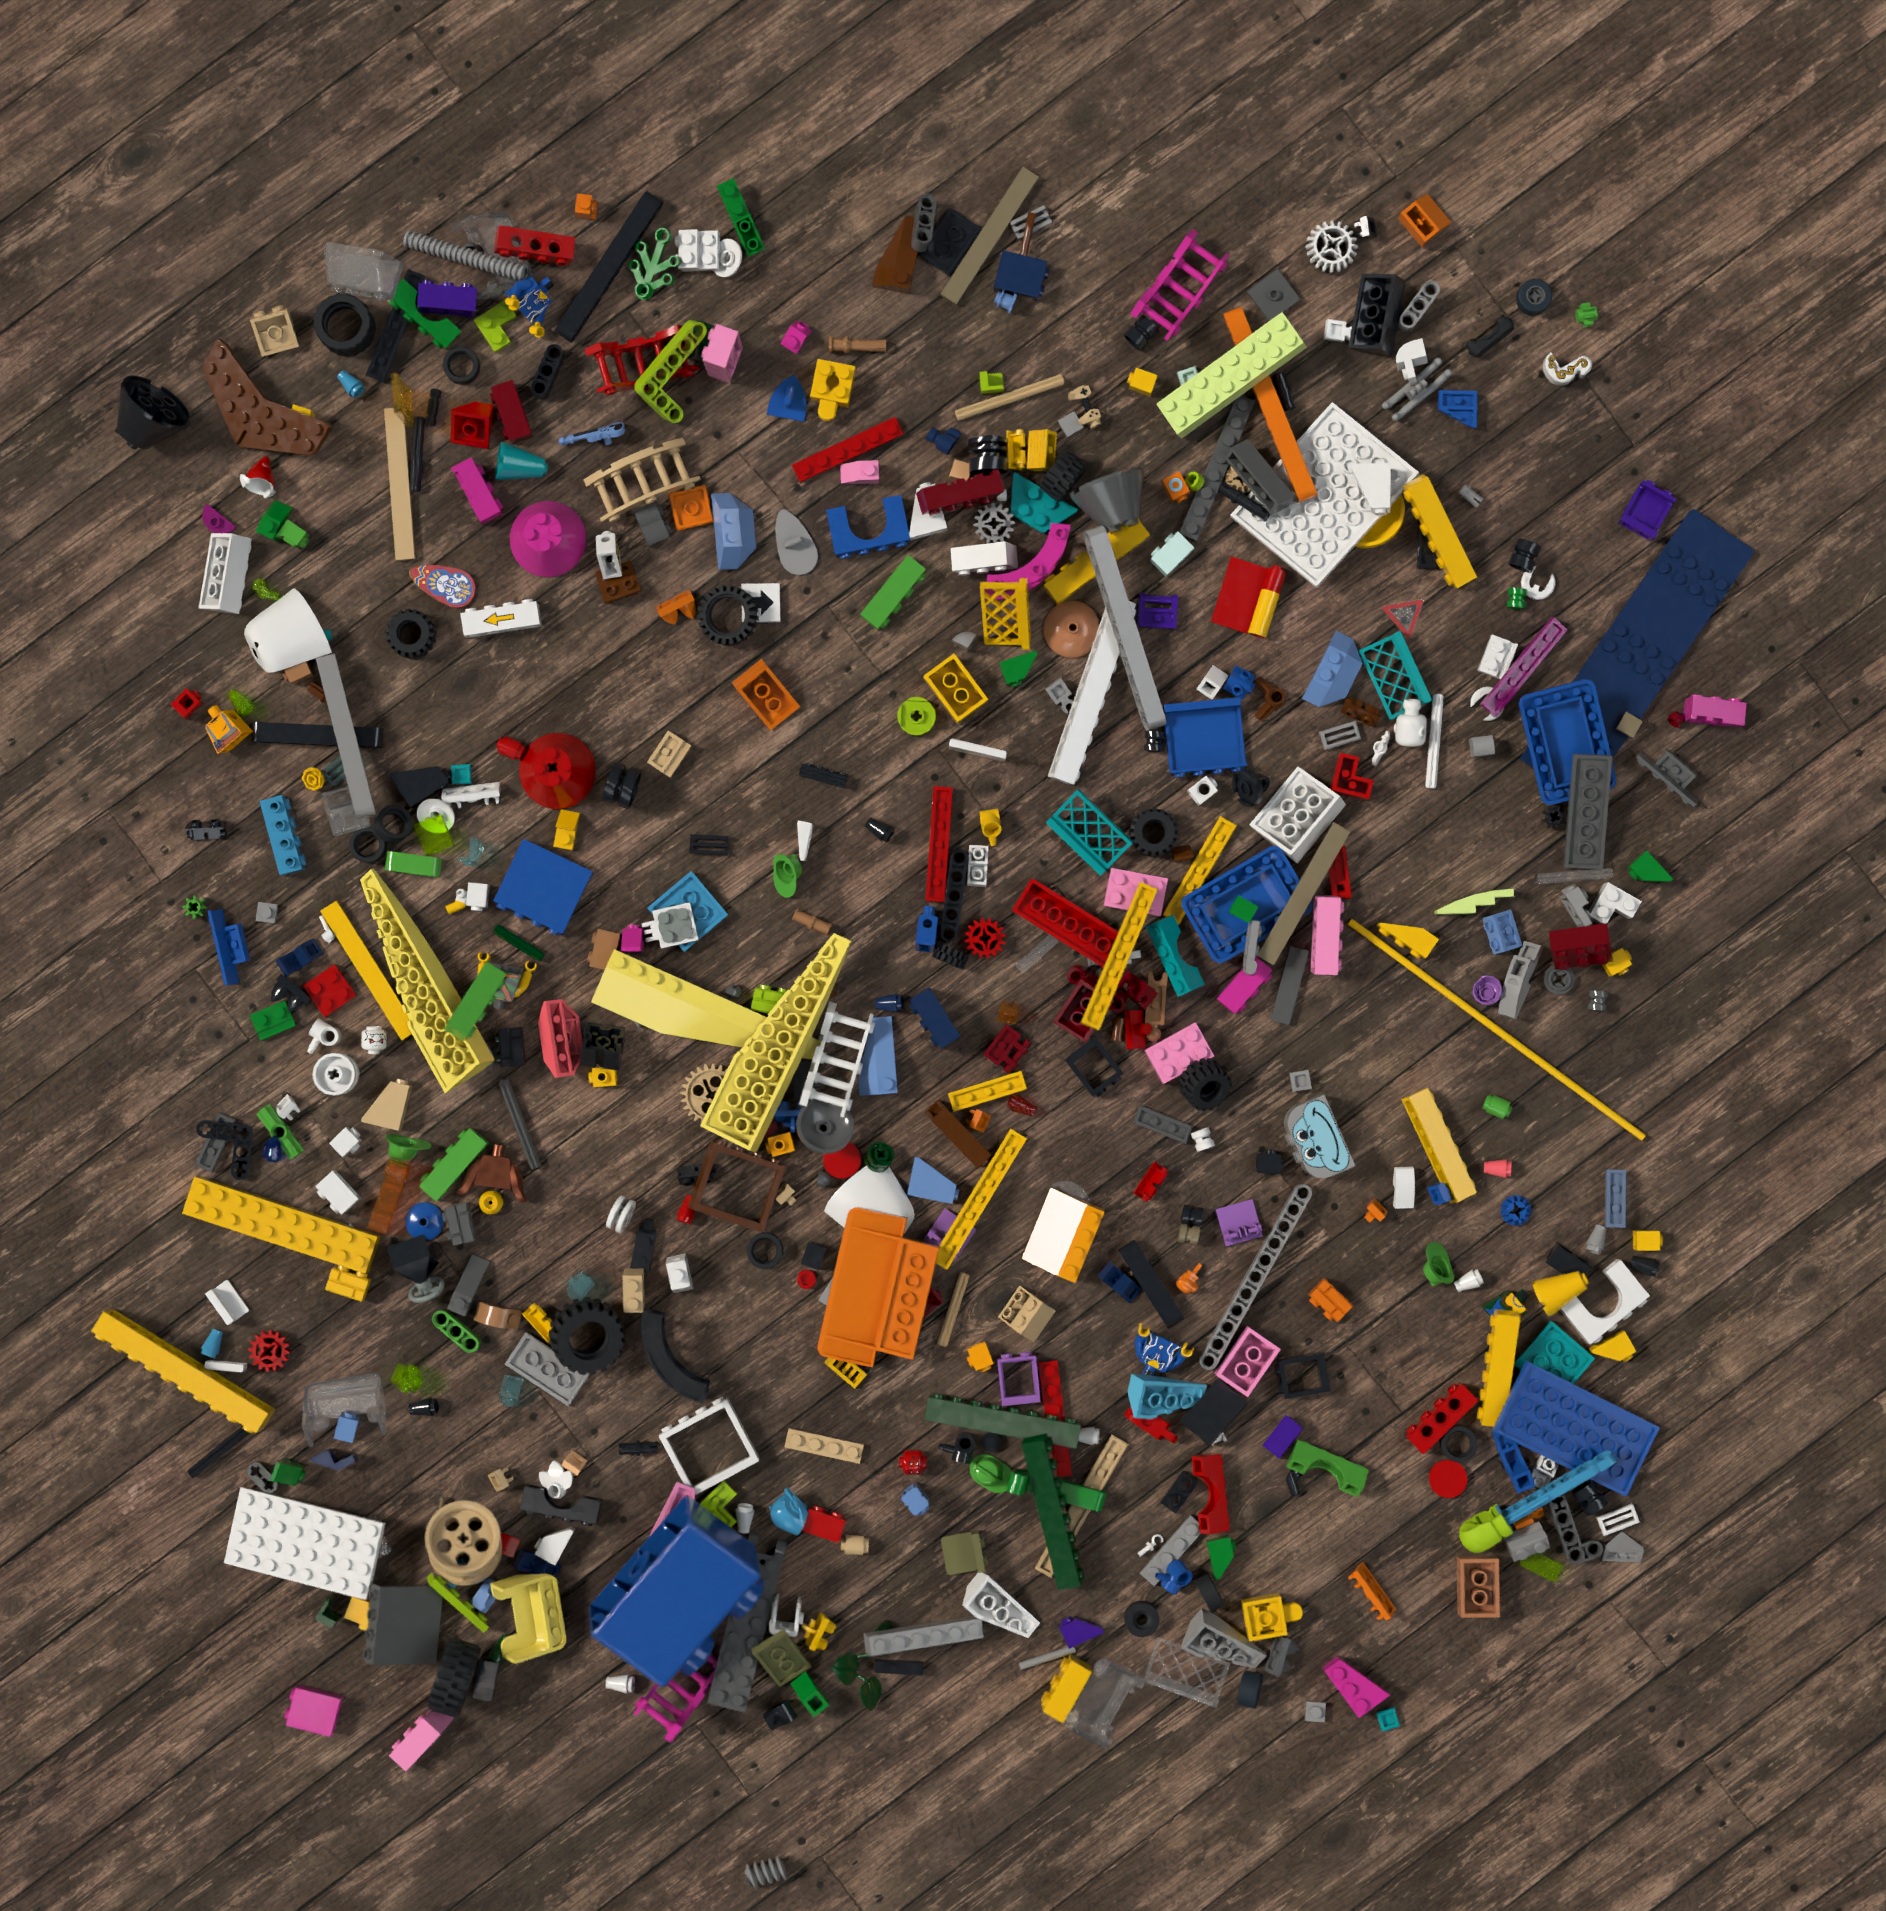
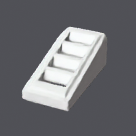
(804, 837)

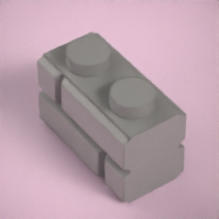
(1527, 1542)

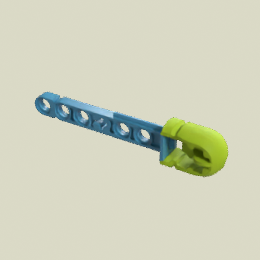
(1490, 1526)

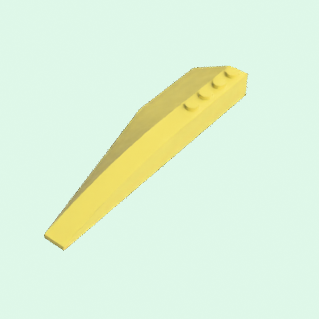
(424, 989)
(675, 1005)
(772, 1054)

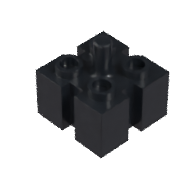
(602, 1046)

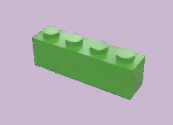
(893, 593)
(474, 1002)
(454, 1164)

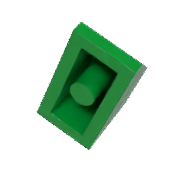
(273, 520)
(1017, 668)
(1647, 869)
(288, 1472)
(1220, 1553)

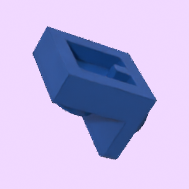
(1439, 1193)

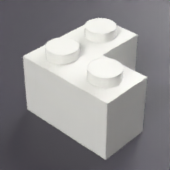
(1612, 899)

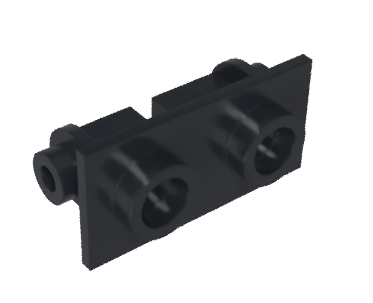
(198, 829)
(688, 1176)

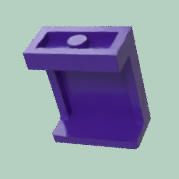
(1646, 510)

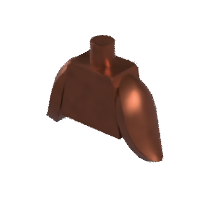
(494, 1172)

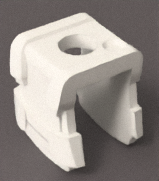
(791, 1628)

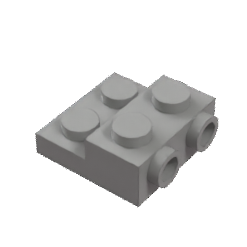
(1573, 900)

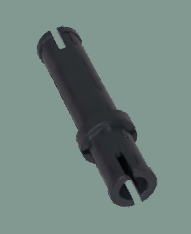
(1247, 503)

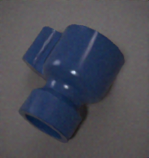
(945, 441)

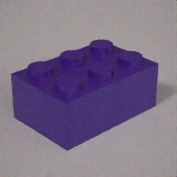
(446, 299)

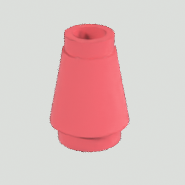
(1498, 1168)

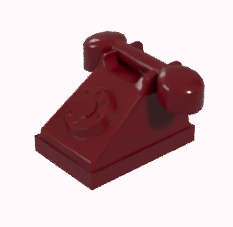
(1074, 1008)

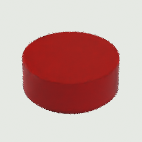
(806, 1279)

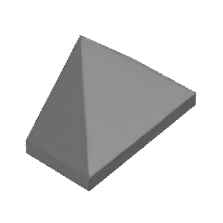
(1622, 1549)

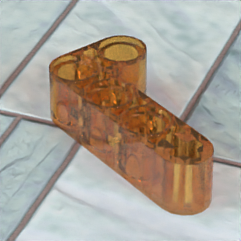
(389, 1195)

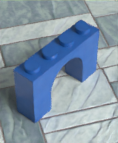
(847, 543)

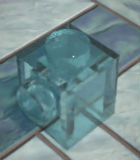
(579, 1286)

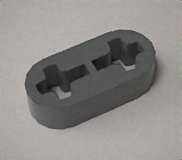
(258, 1480)

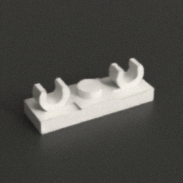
(471, 793)

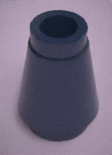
(889, 1003)

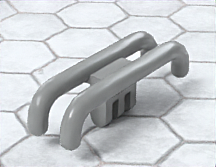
(1417, 392)

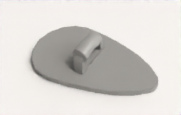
(794, 544)

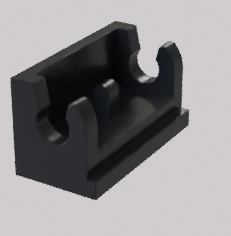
(1566, 1261)

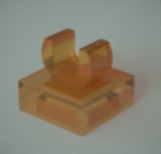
(1008, 1014)

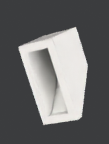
(553, 1545)

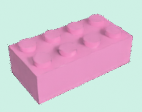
(722, 353)
(1325, 935)

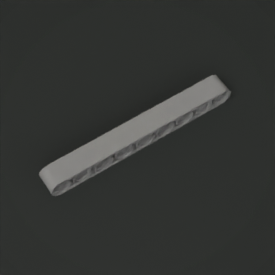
(345, 736)

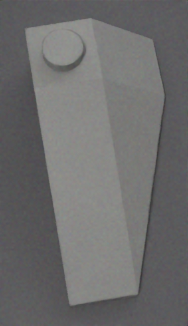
(1215, 1638)

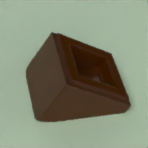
(1182, 853)

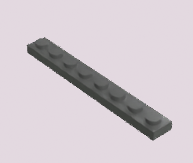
(1216, 468)

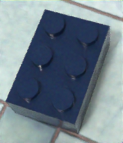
(934, 1018)

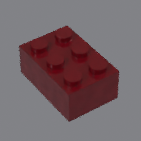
(1580, 946)

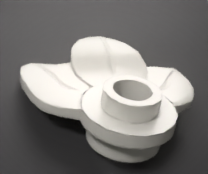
(555, 1479)

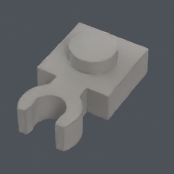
(1059, 693)

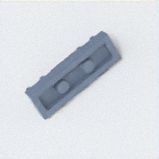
(1615, 1198)

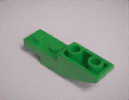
(740, 217)

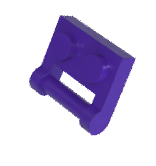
(1157, 617)

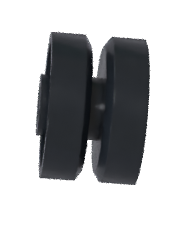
(621, 785)

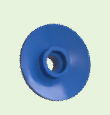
(431, 1214)

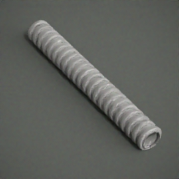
(464, 255)

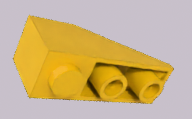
(1414, 938)

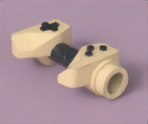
(1092, 415)

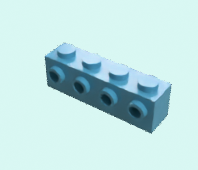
(282, 835)

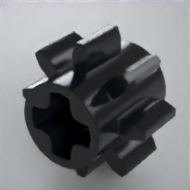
(1558, 815)

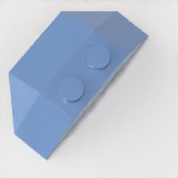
(733, 530)
(1335, 672)

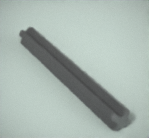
(519, 1123)

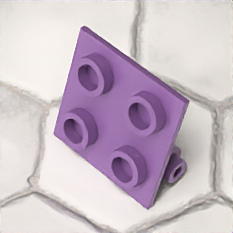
(1239, 1222)
(940, 1229)

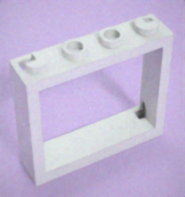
(700, 1414)

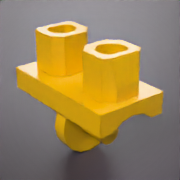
(815, 1630)

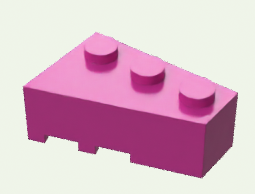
(478, 490)
(1714, 711)
(1355, 1687)

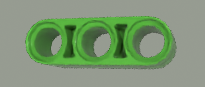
(413, 864)
(466, 1332)

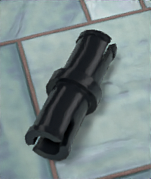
(1284, 391)
(638, 1448)

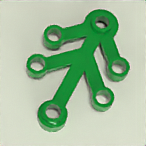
(652, 266)

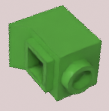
(293, 535)

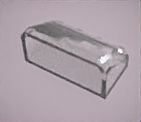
(361, 271)

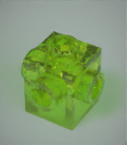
(407, 1378)

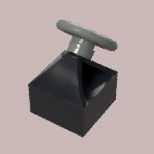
(416, 1261)

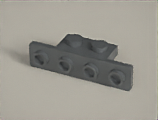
(1672, 772)

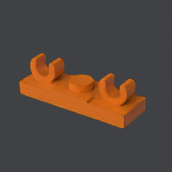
(1373, 1592)

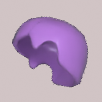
(1487, 990)

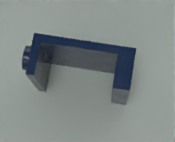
(1021, 275)

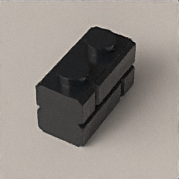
(511, 1047)

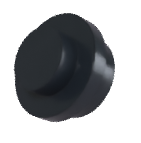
(990, 1442)

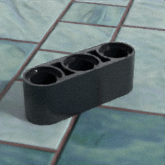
(547, 362)

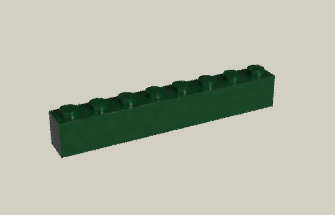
(1002, 1421)
(1052, 1511)

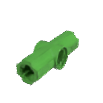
(272, 1121)

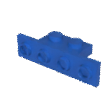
(229, 944)

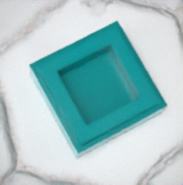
(461, 774)
(1387, 1719)

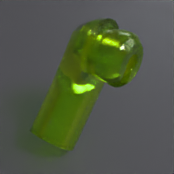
(262, 592)

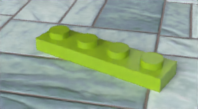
(452, 1597)

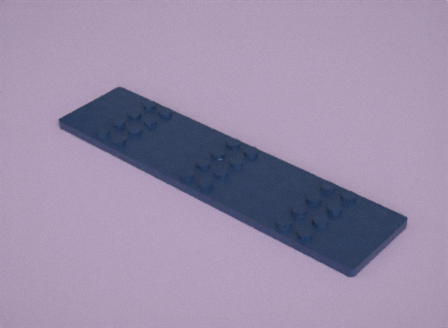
(1661, 620)

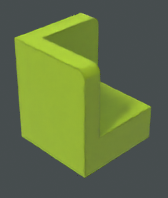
(991, 383)

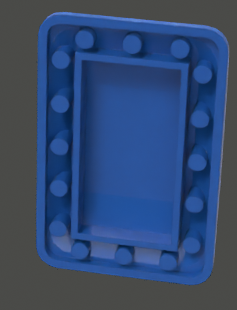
(1559, 724)
(1262, 880)

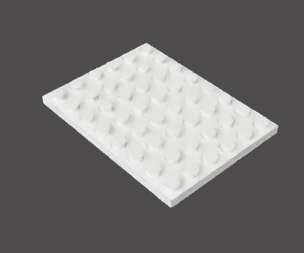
(1327, 527)

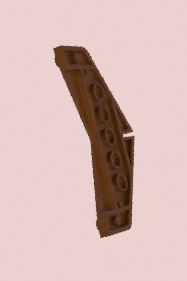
(253, 417)

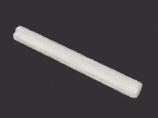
(1434, 741)

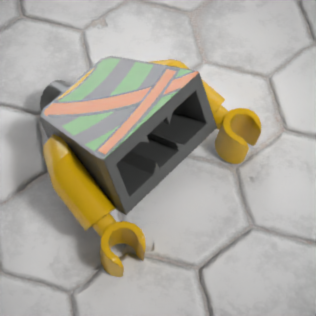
(515, 978)

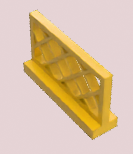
(1022, 610)

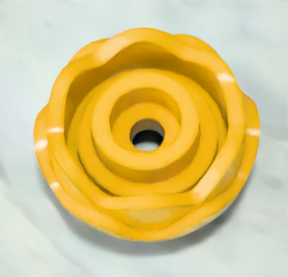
(313, 778)
(492, 1208)

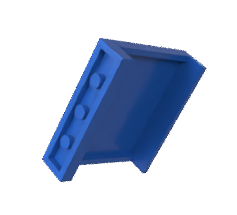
(1204, 737)
(542, 887)

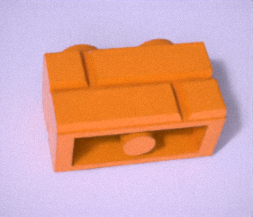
(1329, 1300)

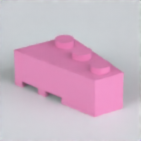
(419, 1738)

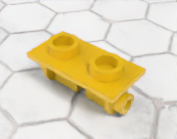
(1015, 454)
(538, 1320)

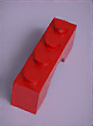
(1214, 1516)

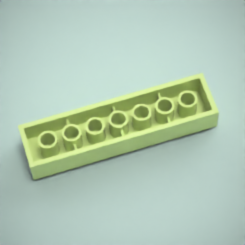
(1231, 375)

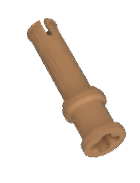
(846, 344)

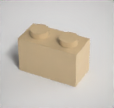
(633, 1291)

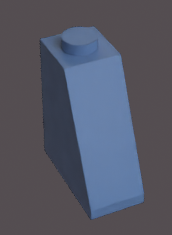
(931, 1184)

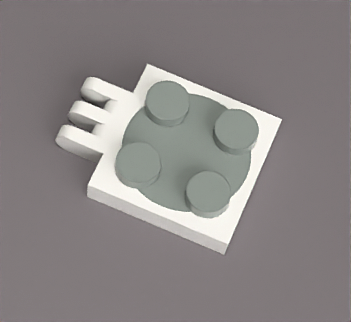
(672, 926)

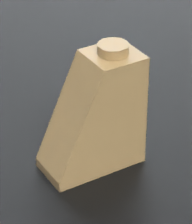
(390, 1106)

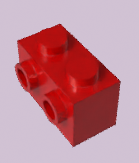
(824, 1524)

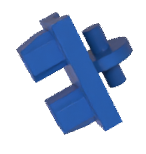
(787, 1116)

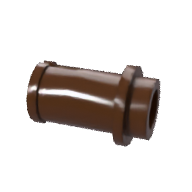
(1118, 1028)

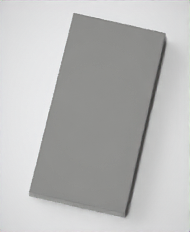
(540, 1366)

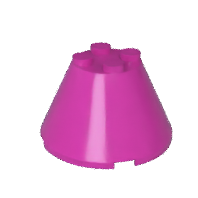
(548, 539)

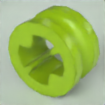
(1194, 477)

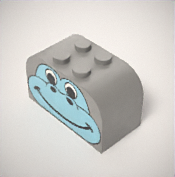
(1316, 1138)

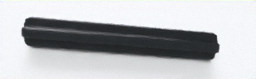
(417, 454)
(217, 1452)

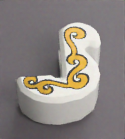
(1567, 373)

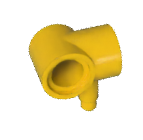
(990, 824)

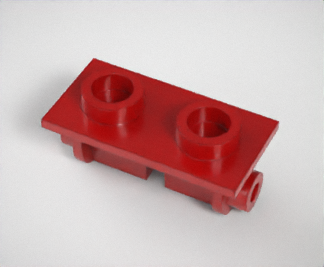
(1154, 1175)

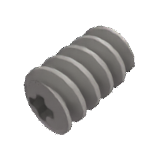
(764, 1872)

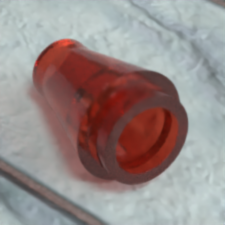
(1021, 1105)

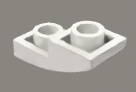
(977, 865)
(1404, 1187)
(1543, 1472)

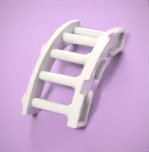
(821, 1057)

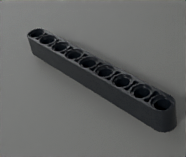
(609, 266)

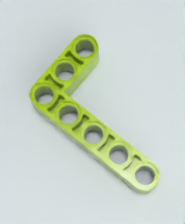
(668, 369)

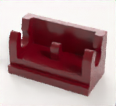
(1137, 990)

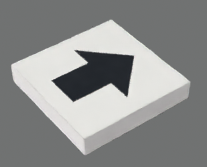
(767, 601)

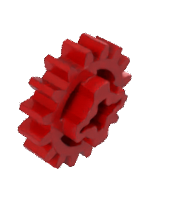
(975, 939)
(274, 1356)

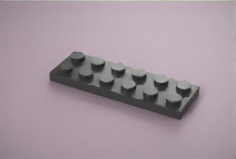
(1587, 811)

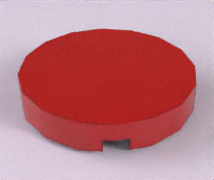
(844, 1162)
(1447, 1478)

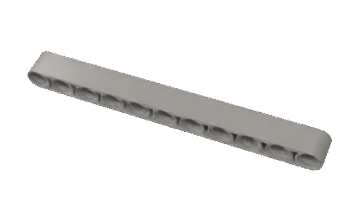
(1124, 627)
(1254, 1287)

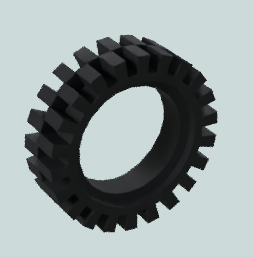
(708, 604)

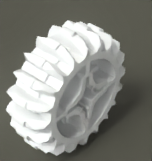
(1335, 253)

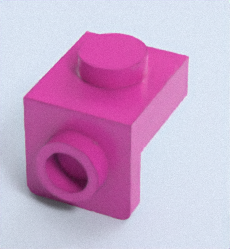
(796, 336)

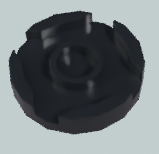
(1249, 786)

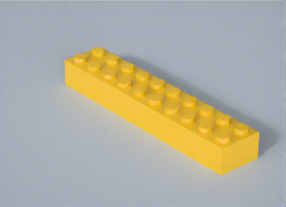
(281, 1224)
(183, 1370)

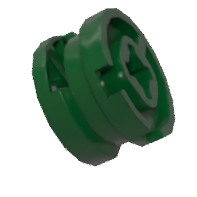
(879, 1156)

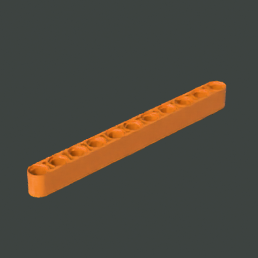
(1275, 417)

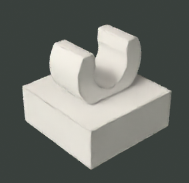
(285, 1106)

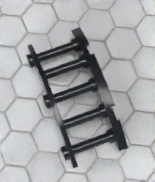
(664, 1361)

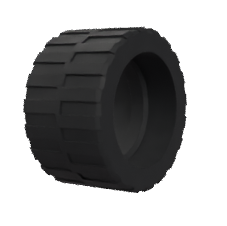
(328, 308)

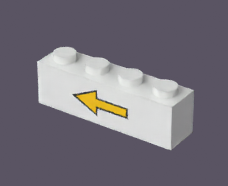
(501, 619)

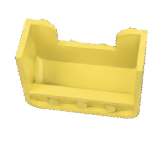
(536, 1616)

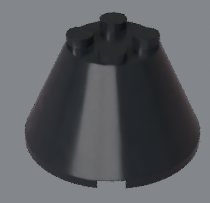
(148, 413)

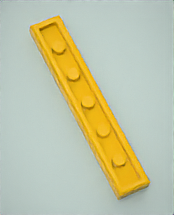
(1201, 866)

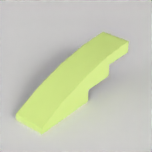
(1468, 904)

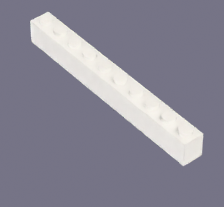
(1087, 704)

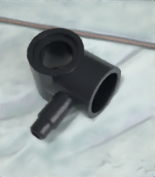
(960, 1453)
(780, 1715)

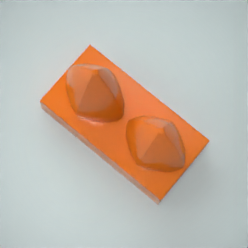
(683, 602)

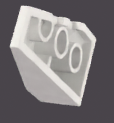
(994, 1605)

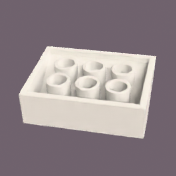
(1298, 814)

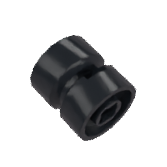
(1139, 335)
(1524, 555)
(1589, 1496)

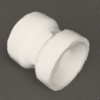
(1204, 1143)

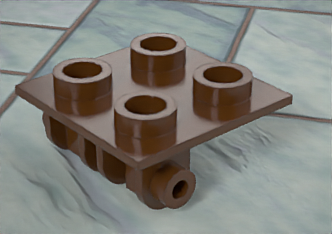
(619, 587)

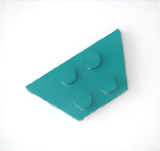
(1035, 506)

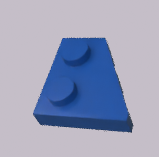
(1459, 406)

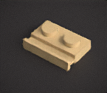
(669, 754)

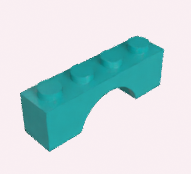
(1164, 937)

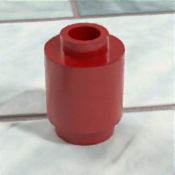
(510, 748)

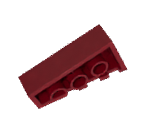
(960, 493)

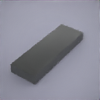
(1162, 1124)
(214, 1148)

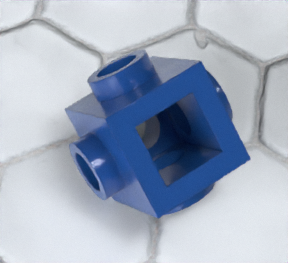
(1240, 682)

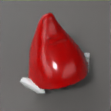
(260, 478)

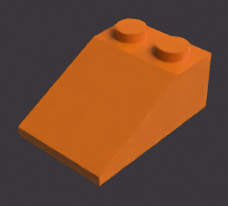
(765, 694)

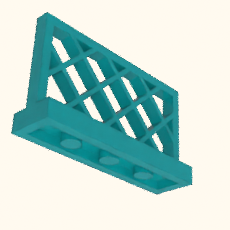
(1409, 665)
(1082, 846)

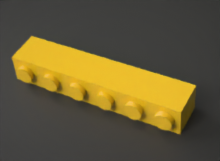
(1439, 531)
(1081, 571)
(1439, 1145)
(1499, 1366)

